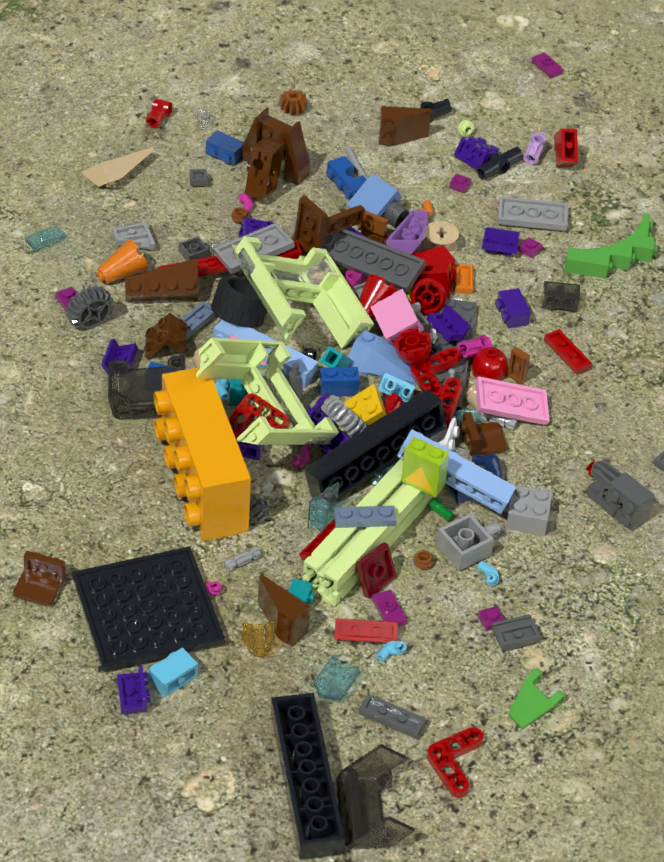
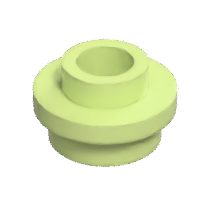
(462, 128)

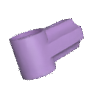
(535, 148)

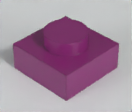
(460, 183)
(530, 247)
(490, 616)

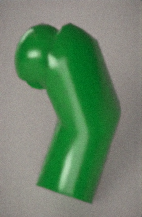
(436, 506)

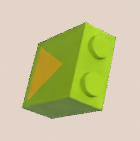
(425, 466)

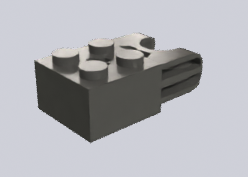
(620, 495)

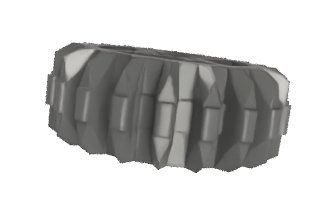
(90, 308)

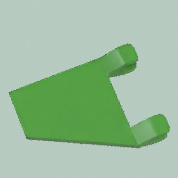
(531, 702)

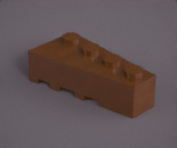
(166, 283)

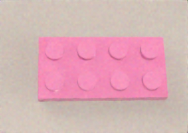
(512, 400)

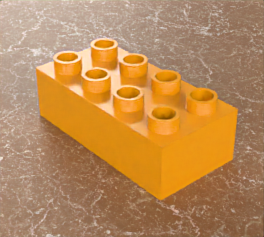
(204, 454)

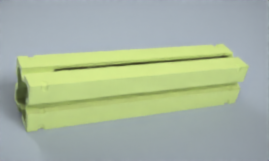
(334, 561)

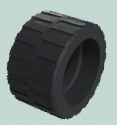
(238, 303)

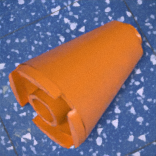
(122, 263)

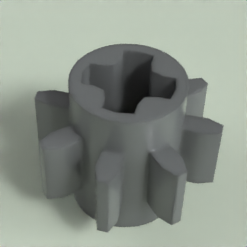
(259, 509)

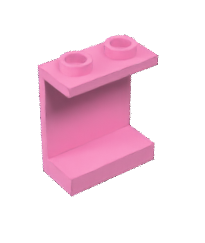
(395, 316)

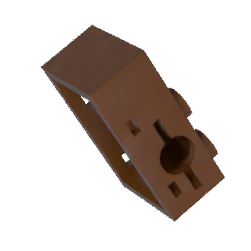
(264, 160)

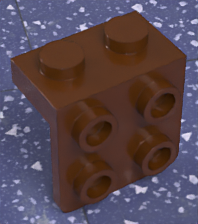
(169, 332)
(483, 437)
(40, 578)

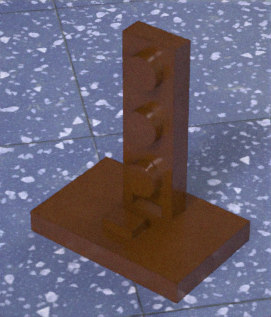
(314, 223)

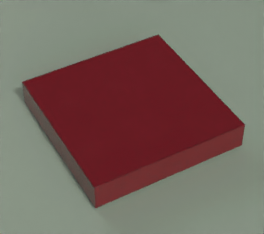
(376, 570)

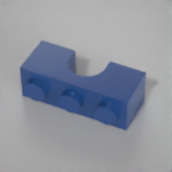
(341, 173)

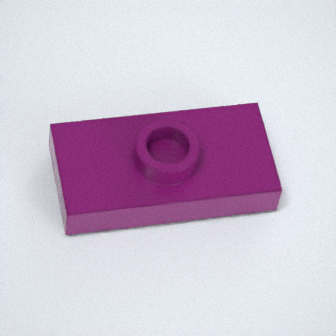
(547, 65)
(388, 607)

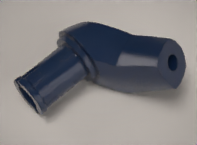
(491, 463)

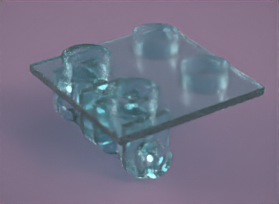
(322, 506)

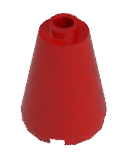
(375, 291)

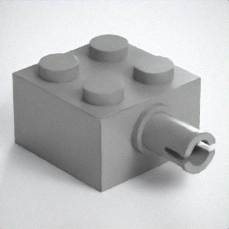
(528, 510)
(466, 540)

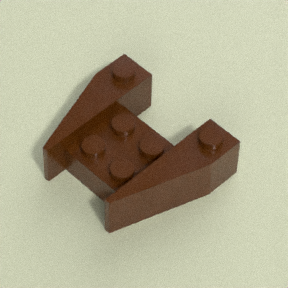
(295, 151)

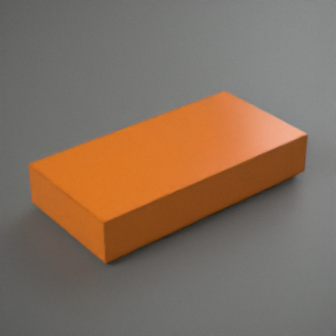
(464, 278)

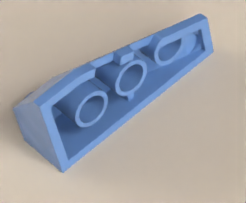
(377, 356)

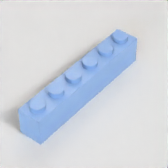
(307, 366)
(470, 478)

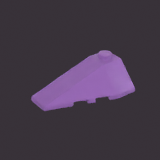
(409, 232)

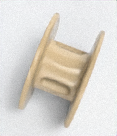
(439, 234)

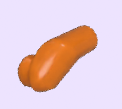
(427, 207)

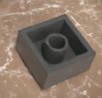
(193, 249)

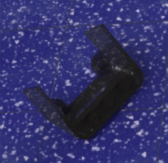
(361, 802)

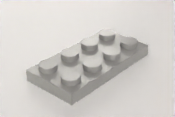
(533, 213)
(273, 242)

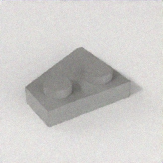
(137, 232)

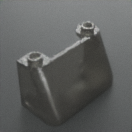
(133, 389)

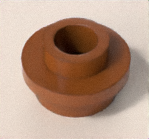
(238, 214)
(423, 559)

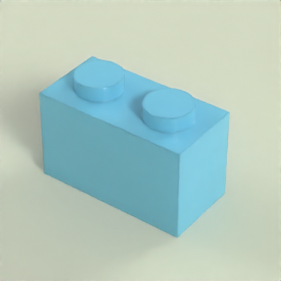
(173, 672)

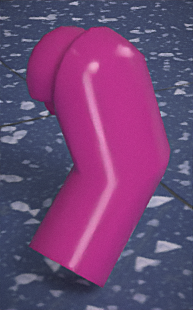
(247, 200)
(303, 459)
(213, 588)

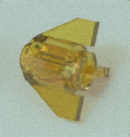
(258, 637)

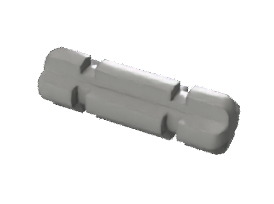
(503, 421)
(242, 558)

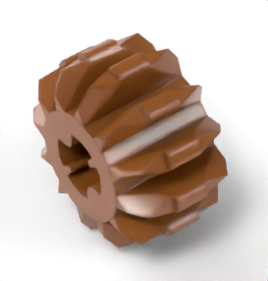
(293, 102)

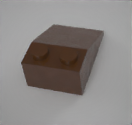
(403, 124)
(284, 608)

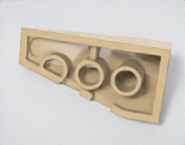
(115, 169)

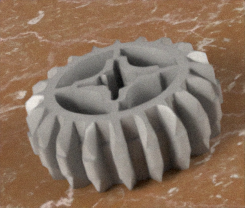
(343, 416)

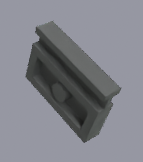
(516, 632)

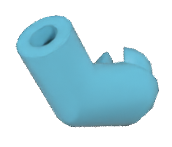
(221, 386)
(492, 575)
(391, 648)

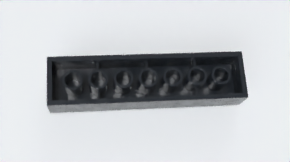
(376, 445)
(307, 776)

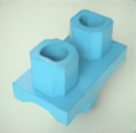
(391, 384)

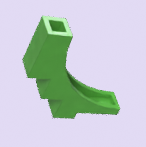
(599, 261)

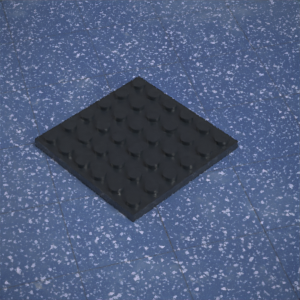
(147, 608)

